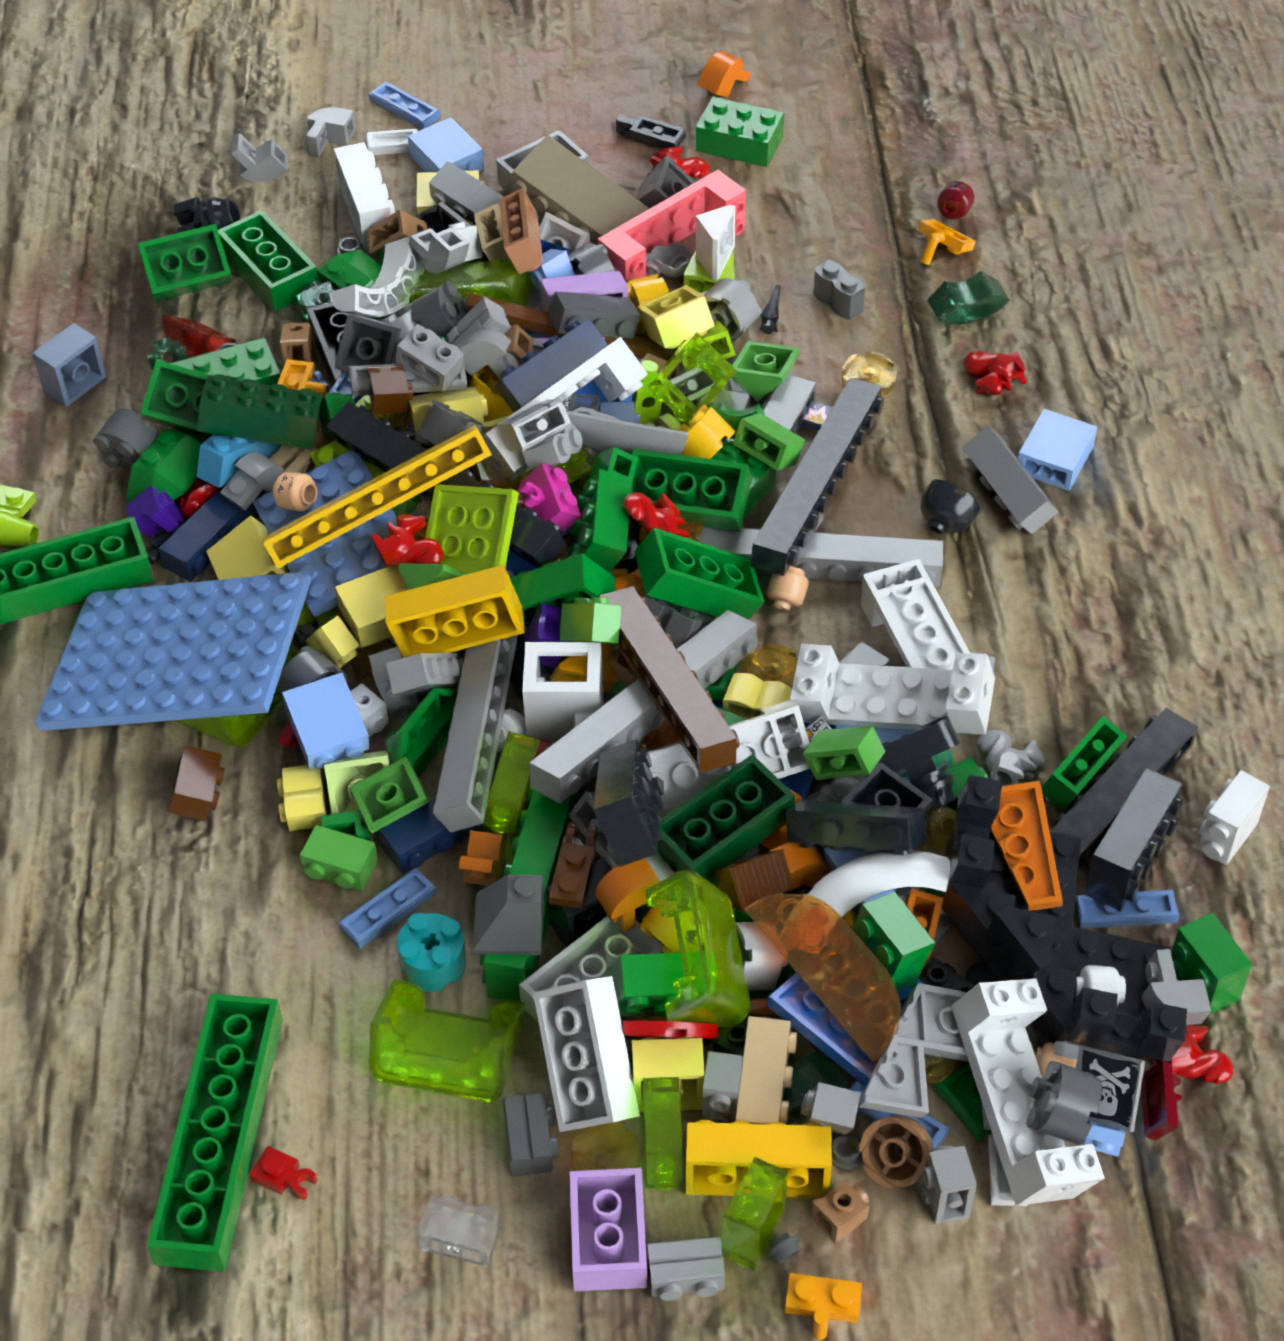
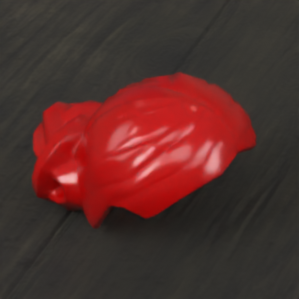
(196, 497)

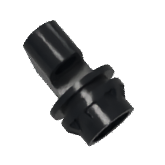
(200, 213)
(914, 755)

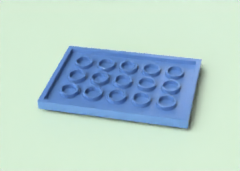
(343, 557)

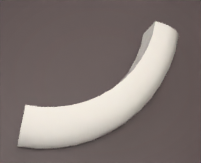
(391, 289)
(878, 873)

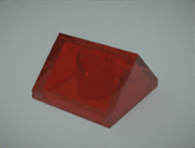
(193, 335)

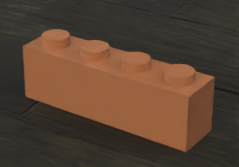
(521, 231)

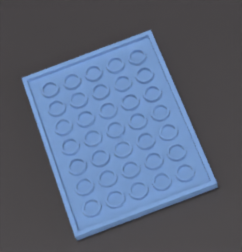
(175, 652)

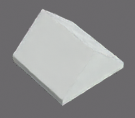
(562, 233)
(715, 239)

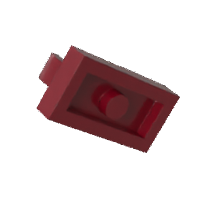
(1159, 1100)

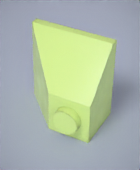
(348, 772)

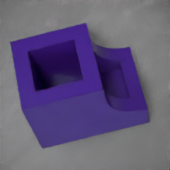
(155, 512)
(545, 628)

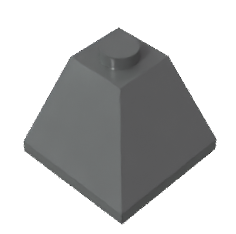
(663, 183)
(366, 343)
(510, 916)

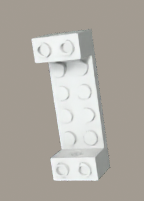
(613, 371)
(913, 615)
(893, 694)
(773, 738)
(1004, 1067)

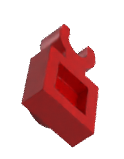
(278, 1170)

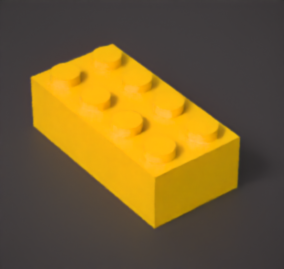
(455, 613)
(724, 1151)

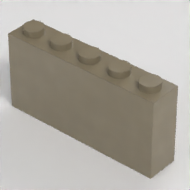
(573, 190)

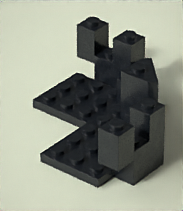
(1045, 943)

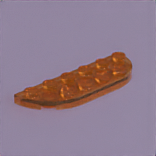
(833, 966)

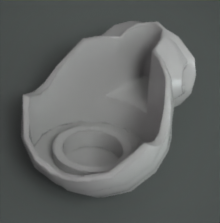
(668, 260)

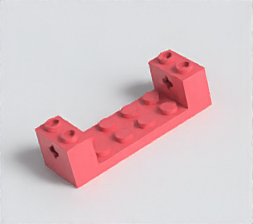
(671, 222)

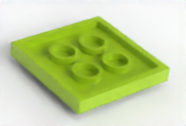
(472, 525)

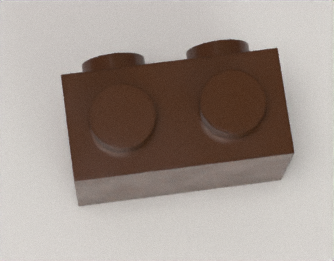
(195, 783)

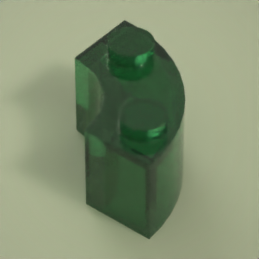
(968, 300)

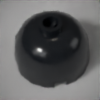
(947, 509)

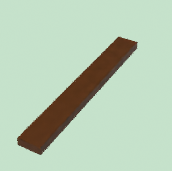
(538, 321)

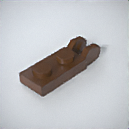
(573, 868)

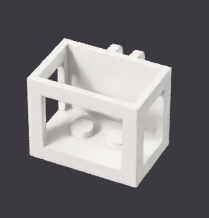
(559, 707)

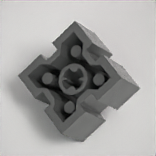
(677, 620)

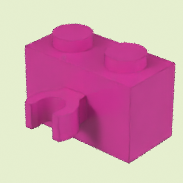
(550, 496)

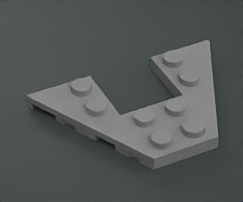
(924, 1028)

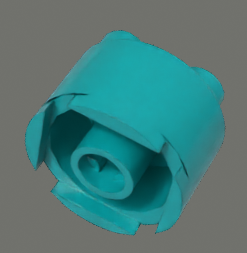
(431, 951)

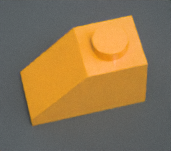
(575, 669)

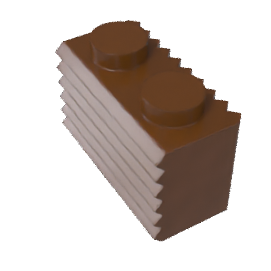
(755, 878)

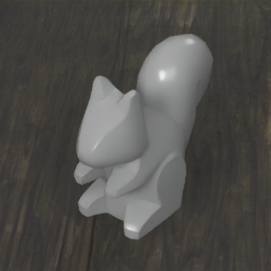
(1009, 763)

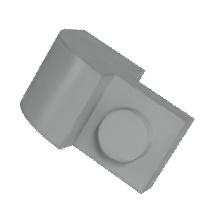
(329, 125)
(259, 163)
(440, 249)
(487, 348)
(253, 476)
(1167, 990)

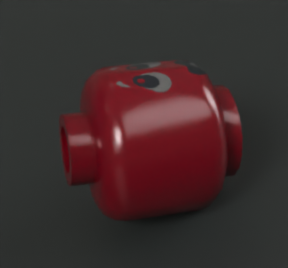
(955, 197)

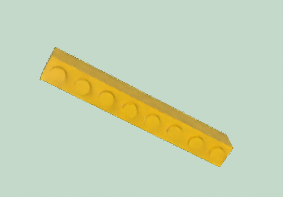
(376, 496)

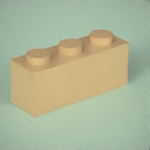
(766, 1071)

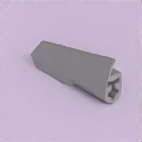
(605, 431)

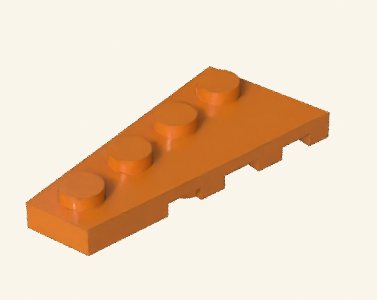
(1026, 844)

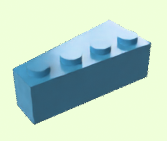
(221, 454)

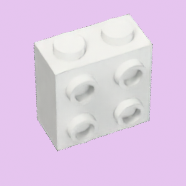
(1232, 817)

